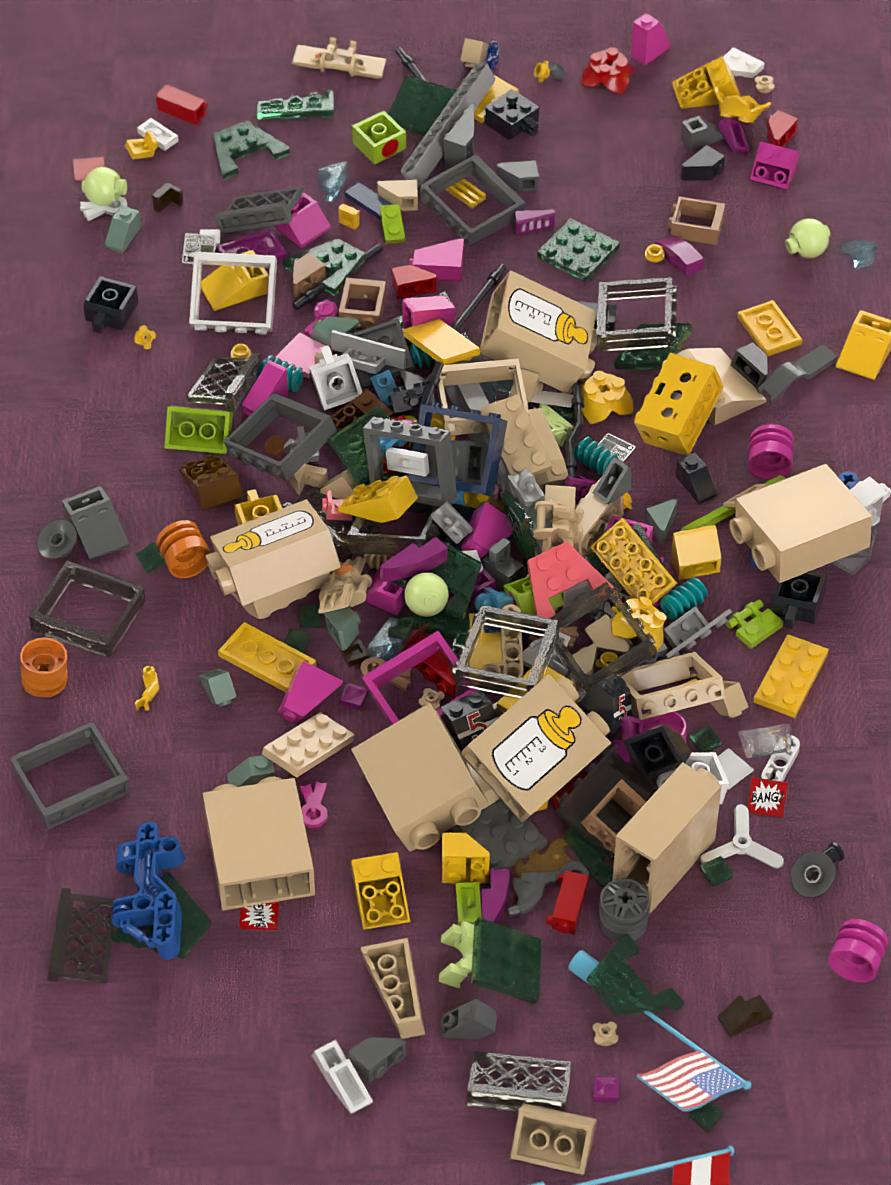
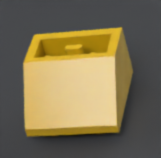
(696, 552)
(463, 859)

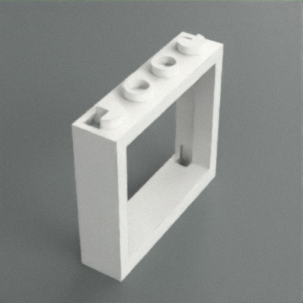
(232, 260)

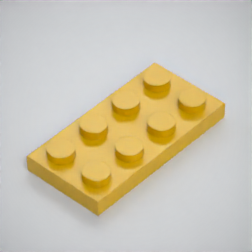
(263, 656)
(791, 675)

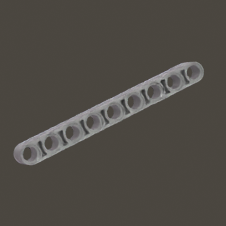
(432, 147)

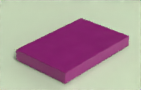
(261, 243)

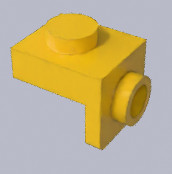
(142, 147)
(476, 500)

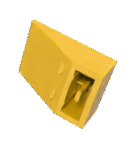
(699, 86)
(234, 284)
(866, 345)
(380, 500)
(380, 891)

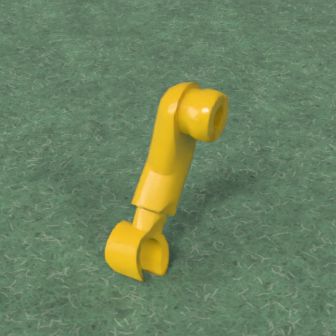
(151, 685)

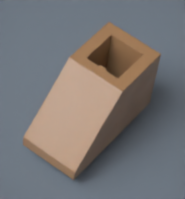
(307, 274)

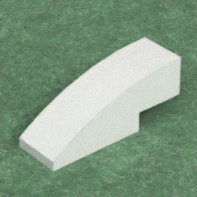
(342, 1077)

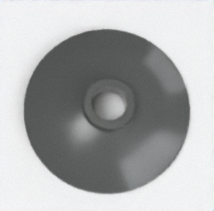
(56, 539)
(805, 870)

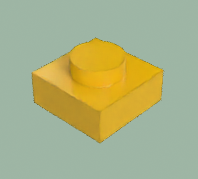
(349, 216)

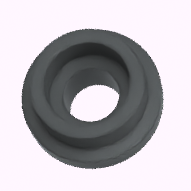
(557, 71)

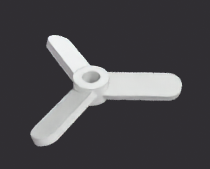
(749, 847)

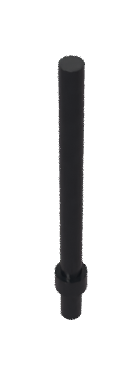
(492, 280)
(310, 295)

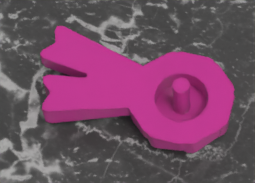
(321, 311)
(313, 812)

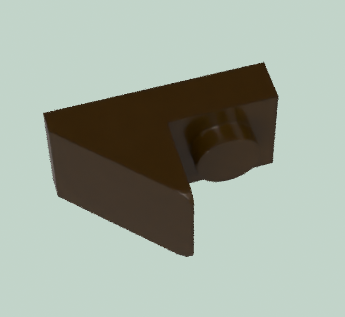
(744, 1015)

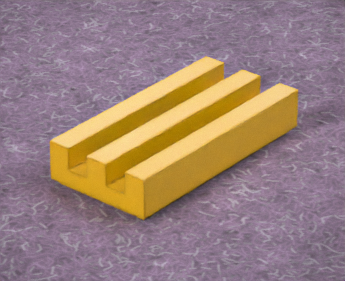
(467, 190)

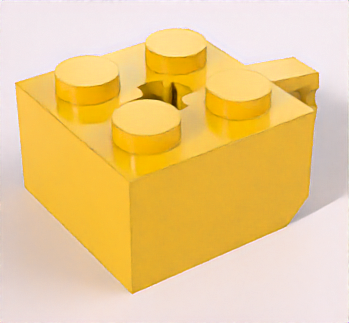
(256, 507)

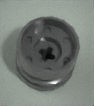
(624, 909)

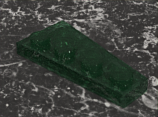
(305, 107)

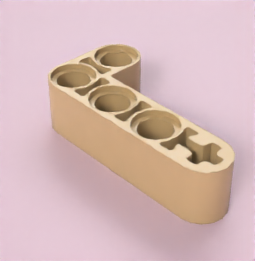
(509, 647)

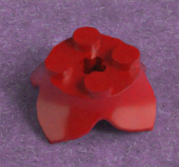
(608, 68)

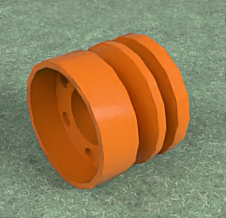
(183, 548)
(44, 667)

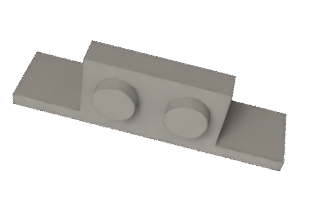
(368, 354)
(688, 628)

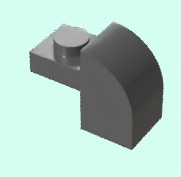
(502, 565)

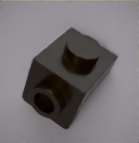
(165, 195)

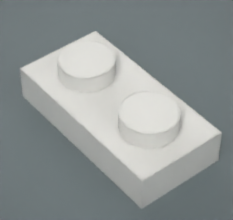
(163, 135)
(407, 461)

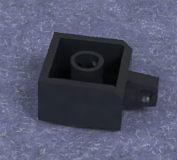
(512, 115)
(110, 304)
(407, 402)
(799, 598)

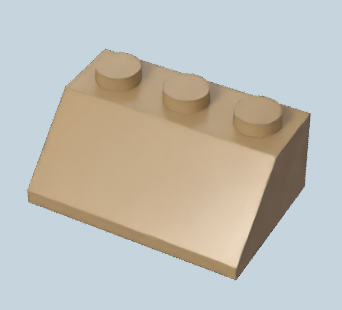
(553, 1138)

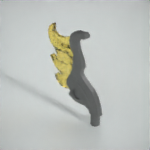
(539, 873)

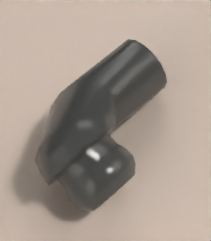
(555, 664)

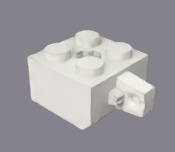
(329, 369)
(871, 496)
(707, 761)

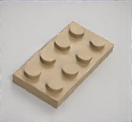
(521, 444)
(308, 744)

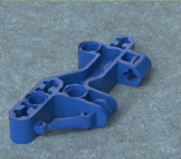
(155, 901)

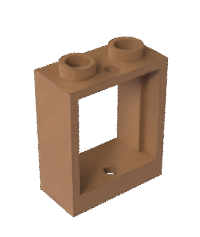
(700, 209)
(363, 290)
(627, 799)

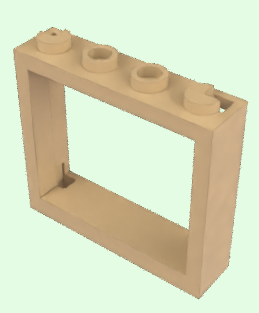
(477, 373)
(677, 697)

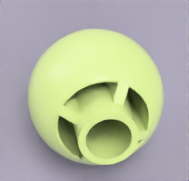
(103, 186)
(808, 238)
(426, 594)

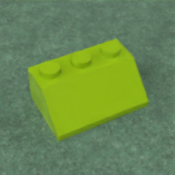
(198, 429)

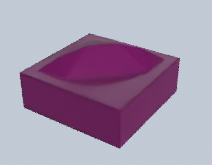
(353, 696)
(606, 1088)

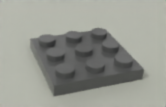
(389, 334)
(503, 835)

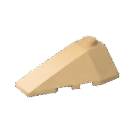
(558, 473)

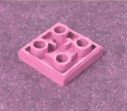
(301, 353)

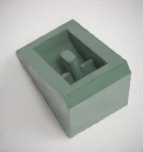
(661, 518)

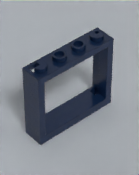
(494, 450)

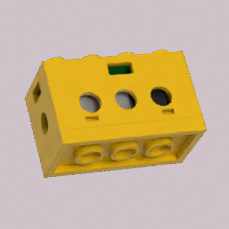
(679, 404)

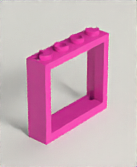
(404, 662)

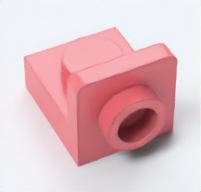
(330, 506)

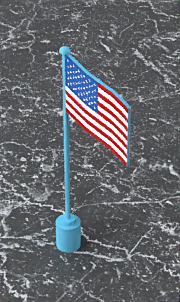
(686, 1080)

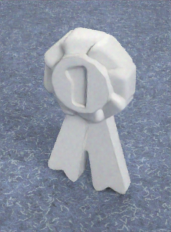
(92, 210)

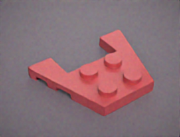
(557, 572)

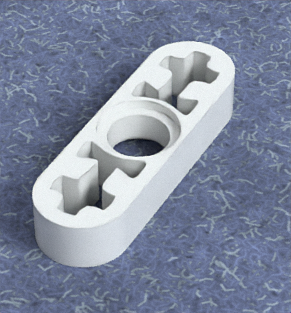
(789, 758)

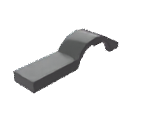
(789, 372)

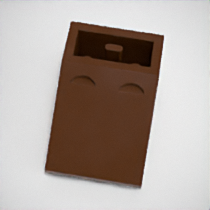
(357, 408)
(211, 481)

